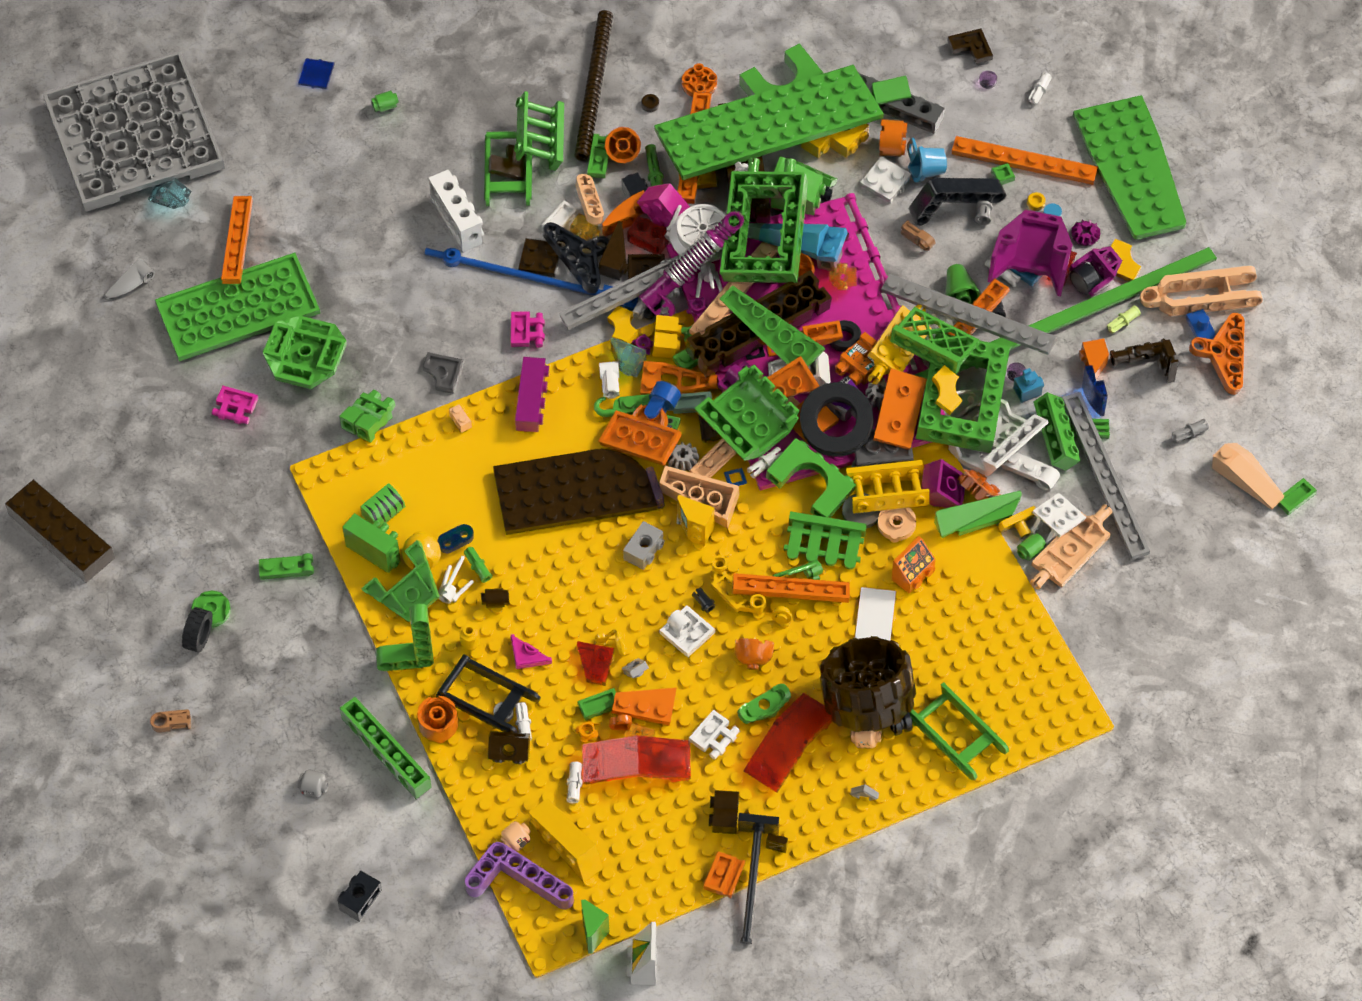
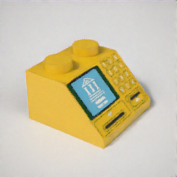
(695, 519)

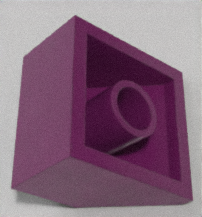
(942, 484)

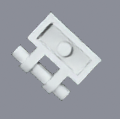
(708, 732)

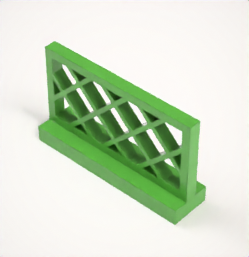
(928, 349)

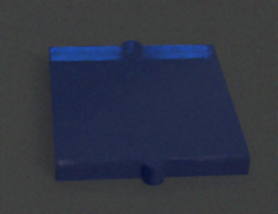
(316, 73)

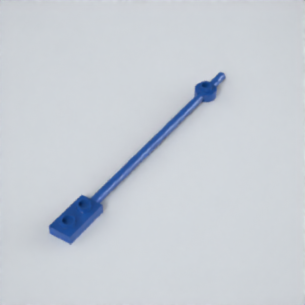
(457, 259)

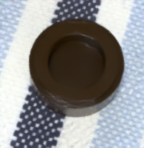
(650, 103)

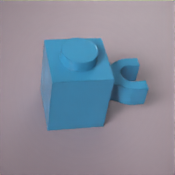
(1028, 385)

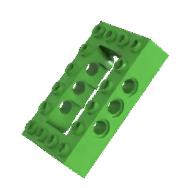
(959, 431)

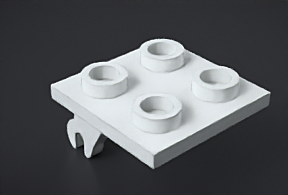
(1058, 515)

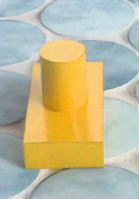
(1018, 521)

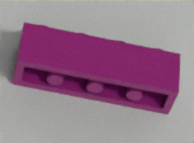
(531, 394)

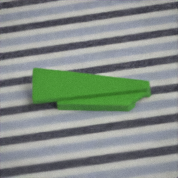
(977, 514)

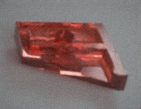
(595, 662)

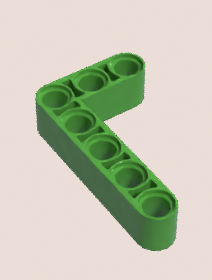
(409, 655)

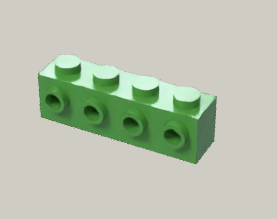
(1057, 432)

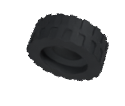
(197, 629)

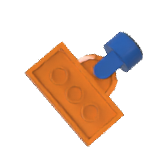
(646, 430)

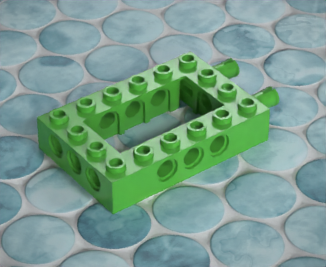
(751, 184)

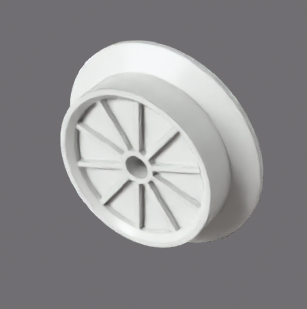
(692, 225)

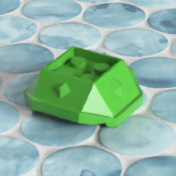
(302, 336)

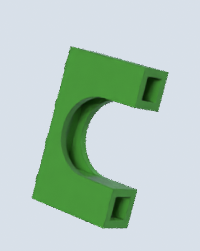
(795, 58)
(799, 457)

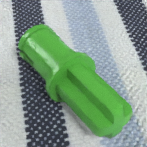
(477, 564)

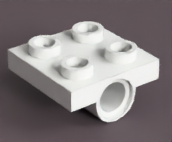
(686, 630)

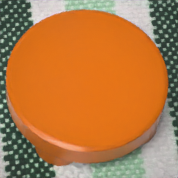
(699, 79)

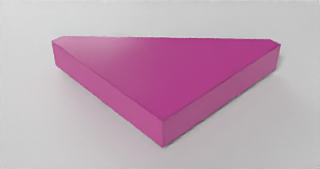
(527, 655)

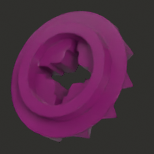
(1085, 239)

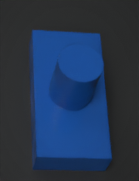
(1200, 325)

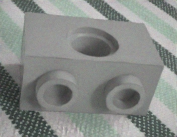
(645, 535)

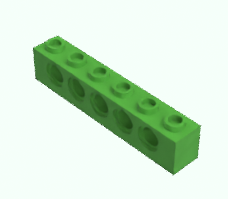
(385, 747)

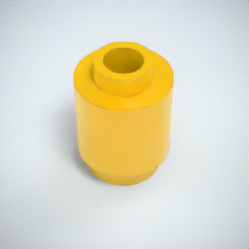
(469, 636)

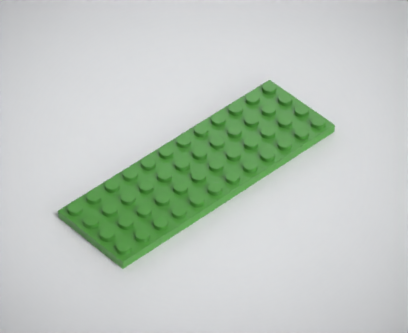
(768, 122)

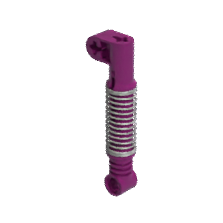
(674, 276)

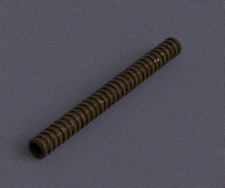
(593, 85)

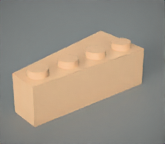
(705, 490)

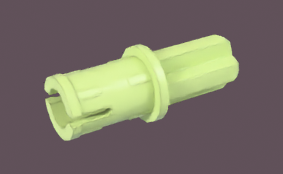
(1123, 319)

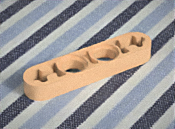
(591, 198)

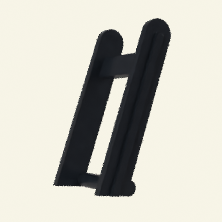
(507, 706)

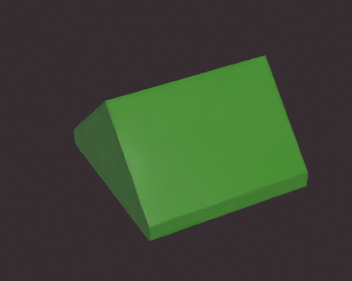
(595, 925)

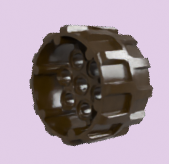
(867, 684)

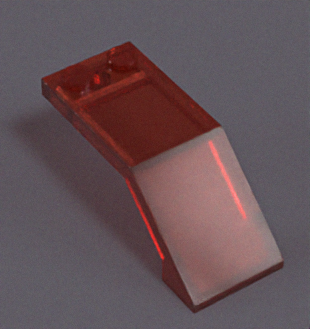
(787, 741)
(636, 757)

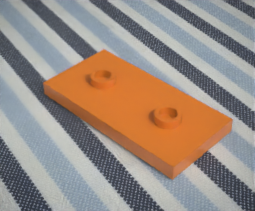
(899, 409)

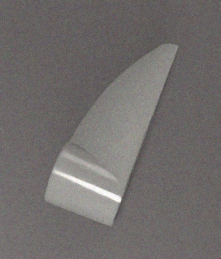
(132, 278)

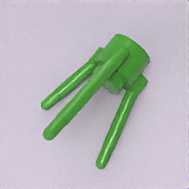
(811, 569)

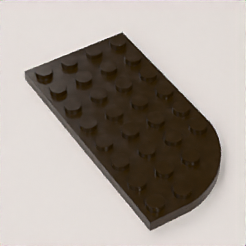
(571, 489)

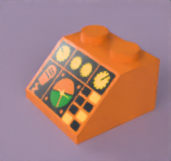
(913, 565)

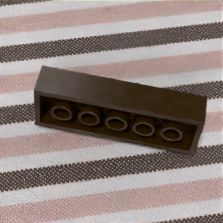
(59, 531)

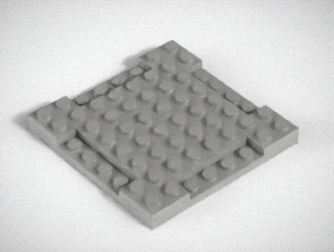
(133, 130)

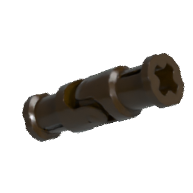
(1141, 352)

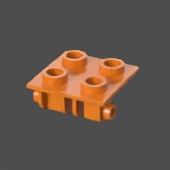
(977, 484)

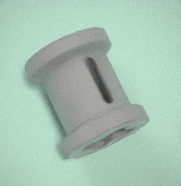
(983, 213)

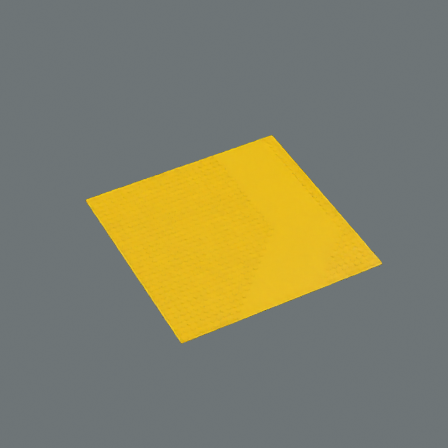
(964, 626)

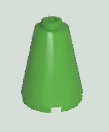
(960, 284)

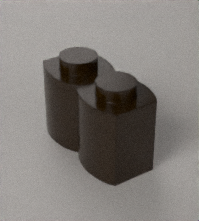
(724, 812)

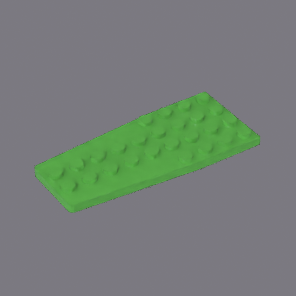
(1132, 165)

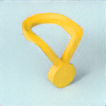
(601, 638)

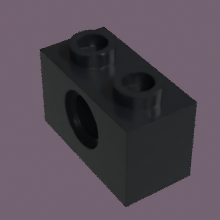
(358, 906)

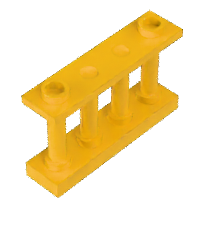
(885, 474)

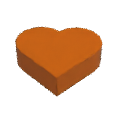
(621, 722)

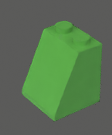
(815, 188)

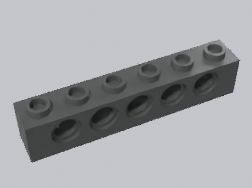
(919, 113)

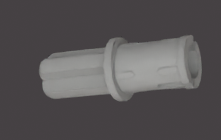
(1190, 430)

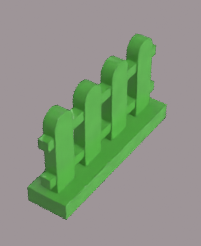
(817, 525)

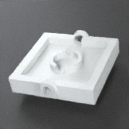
(886, 179)

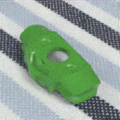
(777, 698)

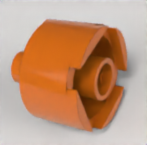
(892, 138)
(437, 719)

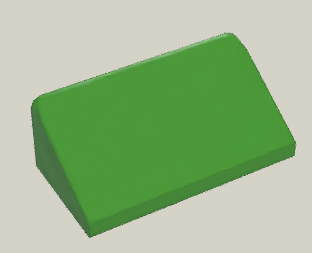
(891, 90)

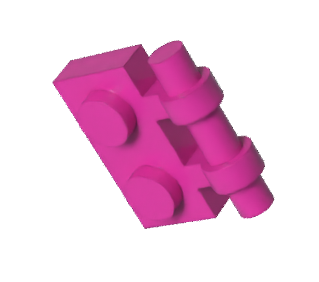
(521, 332)
(237, 400)

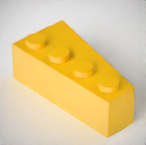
(566, 839)

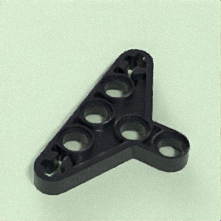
(574, 247)

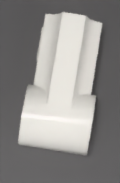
(609, 374)

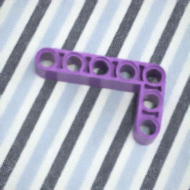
(519, 873)

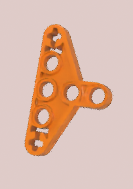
(1223, 360)

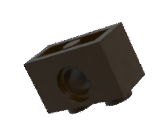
(519, 741)

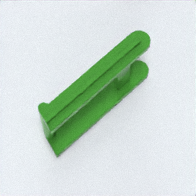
(507, 186)
(960, 760)

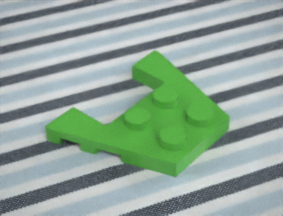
(414, 588)

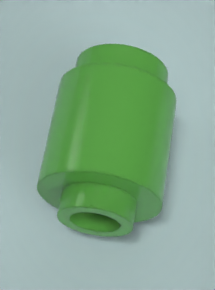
(384, 101)
(1031, 546)

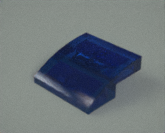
(1094, 391)

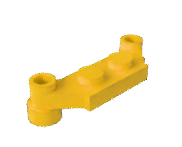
(723, 587)

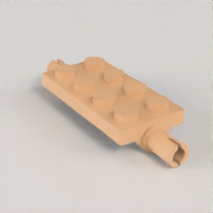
(1072, 550)

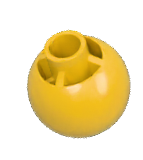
(430, 546)

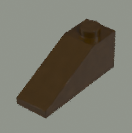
(614, 257)

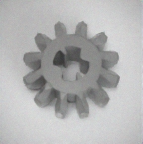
(875, 393)
(683, 457)

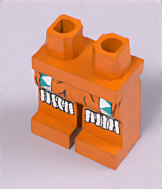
(856, 360)

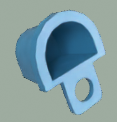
(925, 161)

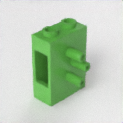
(372, 542)

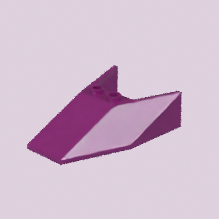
(1034, 245)

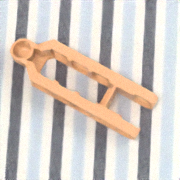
(1202, 280)

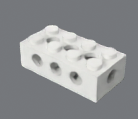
(456, 210)

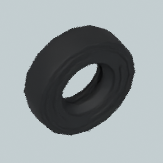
(853, 329)

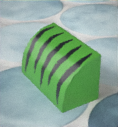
(382, 505)

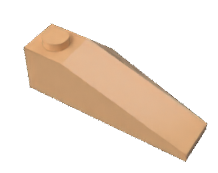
(1245, 472)

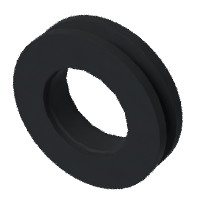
(828, 394)

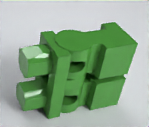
(367, 415)

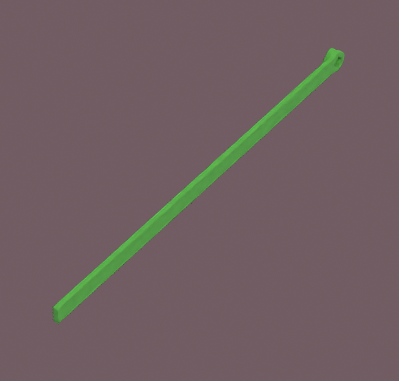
(1110, 297)

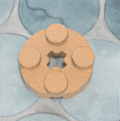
(897, 532)

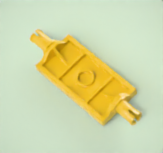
(889, 355)

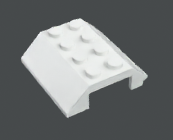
(1010, 436)

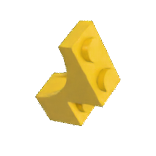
(841, 142)

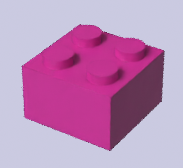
(661, 203)

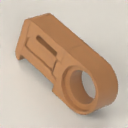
(917, 236)
(173, 720)

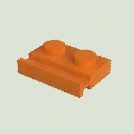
(724, 874)

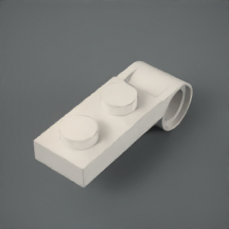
(1042, 474)

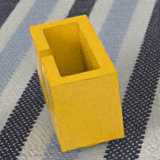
(665, 336)

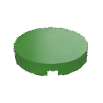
(216, 603)

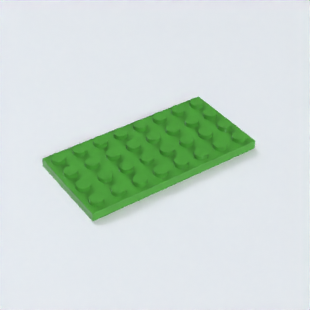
(223, 314)

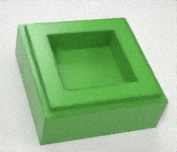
(1003, 173)

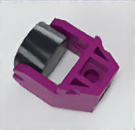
(1084, 275)

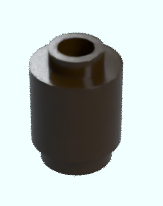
(495, 598)

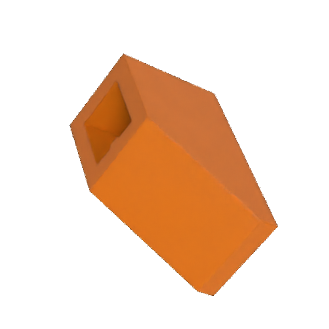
(1095, 354)

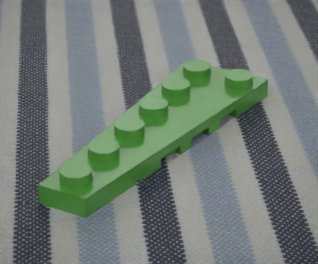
(771, 329)

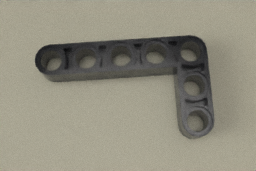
(953, 191)

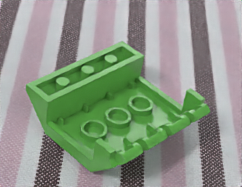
(750, 414)

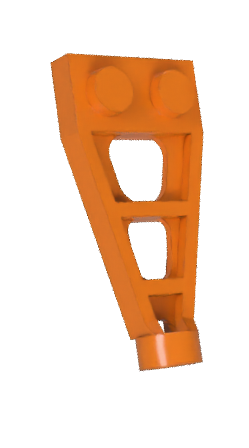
(654, 370)

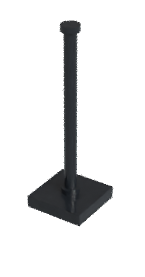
(757, 824)

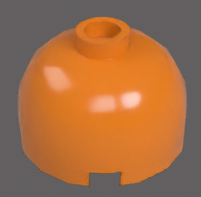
(622, 144)
(753, 652)

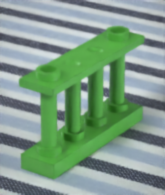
(555, 127)

